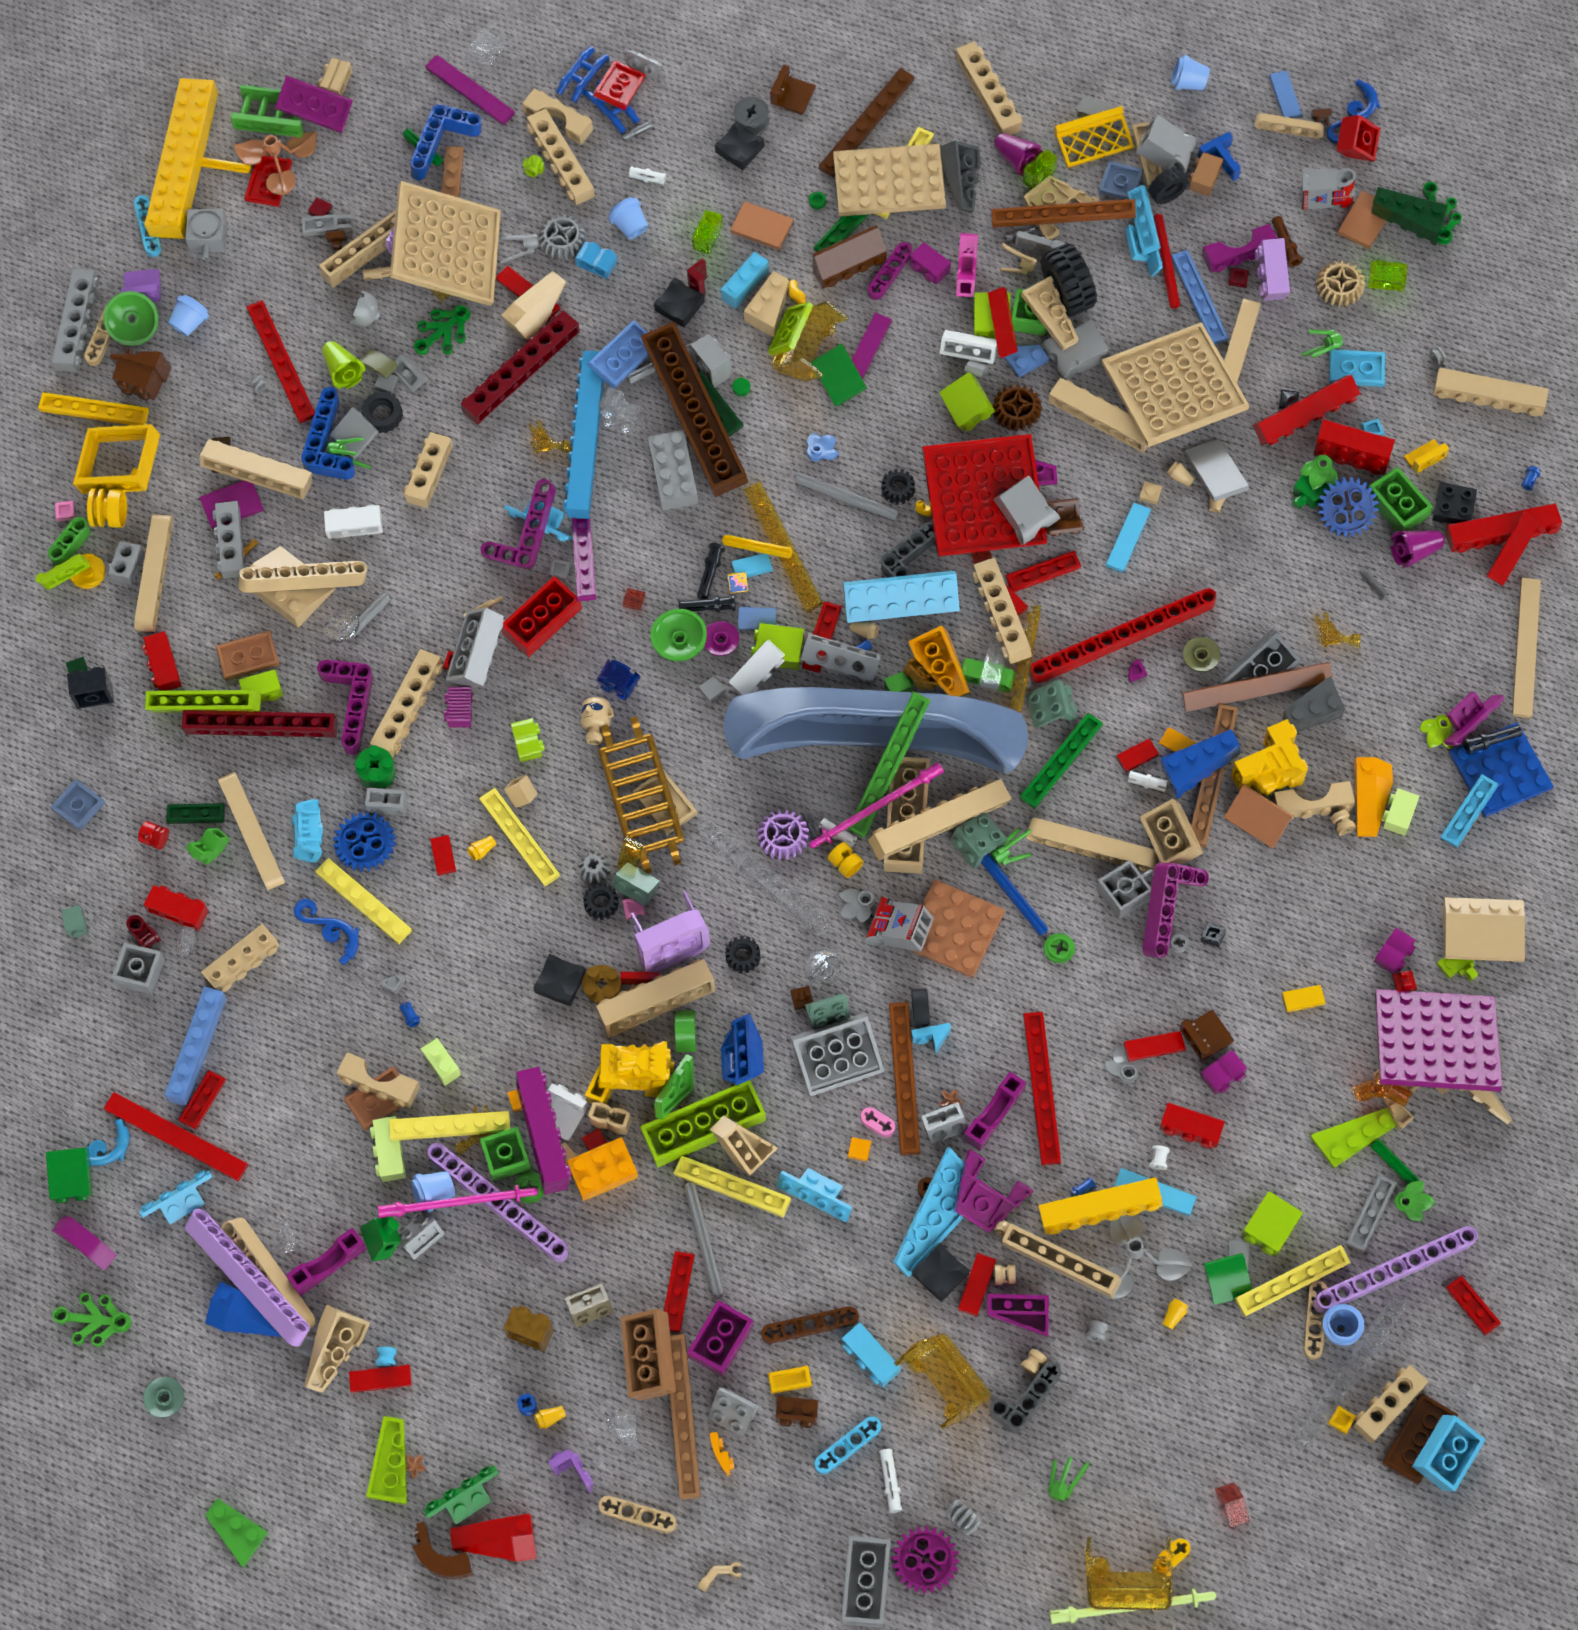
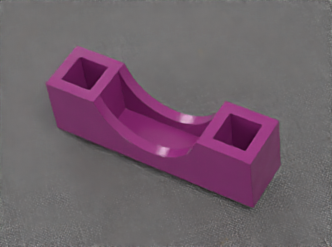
(1219, 256)
(1001, 1103)
(339, 1254)

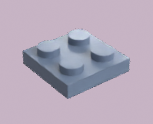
(1119, 180)
(77, 805)

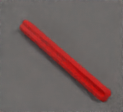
(1166, 259)

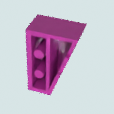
(1021, 1311)

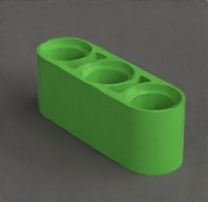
(72, 534)
(973, 671)

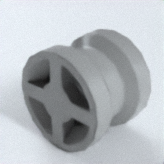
(1097, 1331)

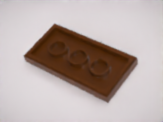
(1414, 1437)

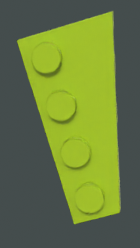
(1350, 1137)
(389, 1465)

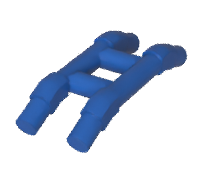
(583, 82)
(611, 114)

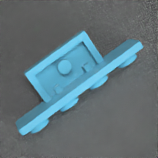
(1153, 259)
(553, 523)
(816, 1191)
(180, 1201)

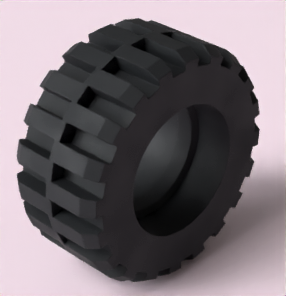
(1070, 278)

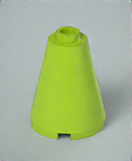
(342, 366)

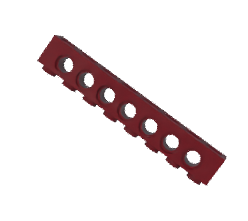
(530, 364)
(259, 723)

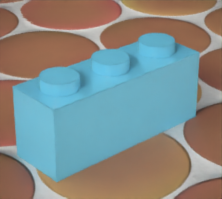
(745, 280)
(870, 1355)

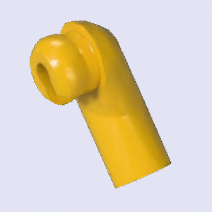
(795, 293)
(922, 509)

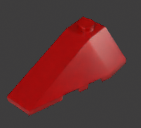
(499, 1538)

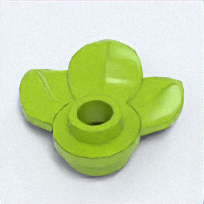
(1435, 732)

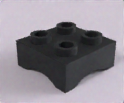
(739, 146)
(679, 302)
(1454, 503)
(559, 980)
(940, 1272)

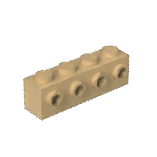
(240, 959)

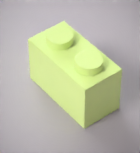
(1401, 811)
(440, 1061)

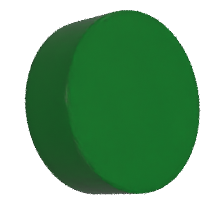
(817, 200)
(741, 387)

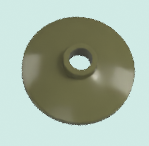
(1205, 647)

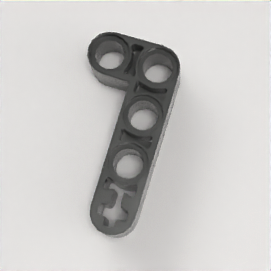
(913, 551)
(1030, 1395)

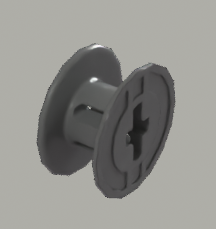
(752, 114)

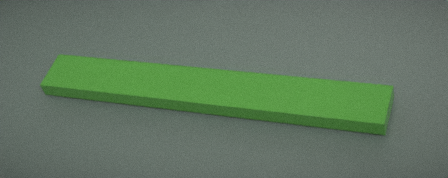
(891, 759)

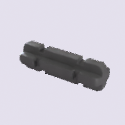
(813, 828)

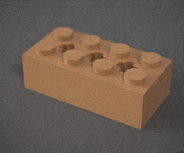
(648, 1354)

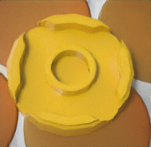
(91, 576)

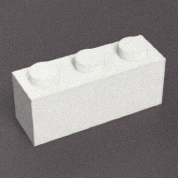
(968, 346)
(353, 521)
(757, 668)

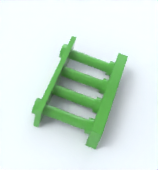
(260, 122)

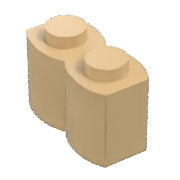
(604, 1117)

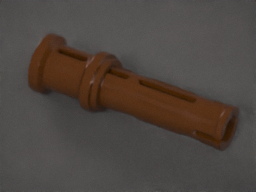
(1292, 254)

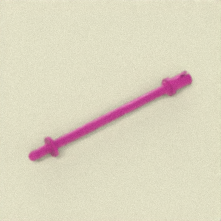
(923, 777)
(399, 1208)

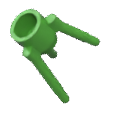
(1331, 341)
(340, 449)
(1001, 853)
(1059, 1489)

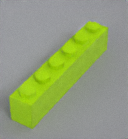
(202, 700)

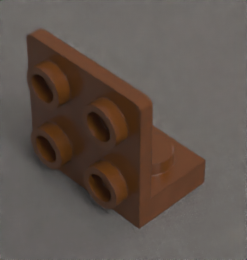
(791, 92)
(1206, 1035)

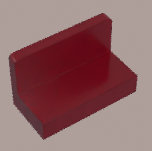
(696, 275)

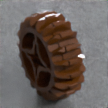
(1031, 407)

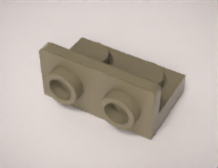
(589, 1305)

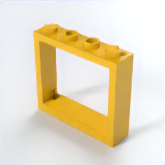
(129, 483)

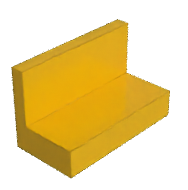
(1426, 455)

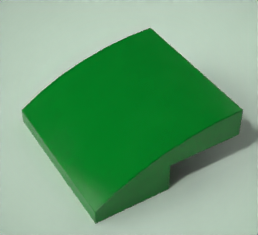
(1227, 1278)

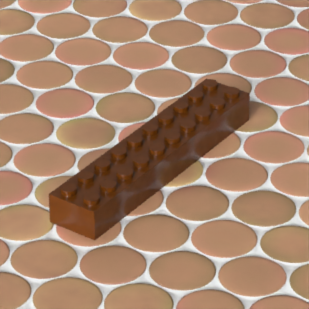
(694, 409)

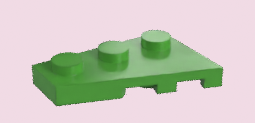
(676, 1088)
(236, 1530)

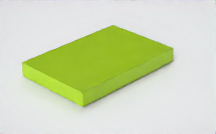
(790, 328)

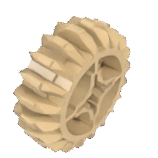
(1330, 288)

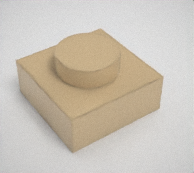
(1150, 493)

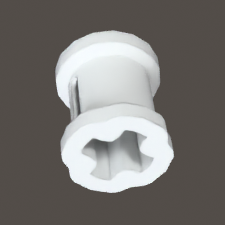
(1159, 1157)

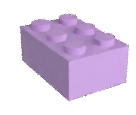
(1272, 269)

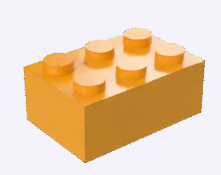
(602, 1169)

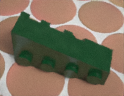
(1410, 213)

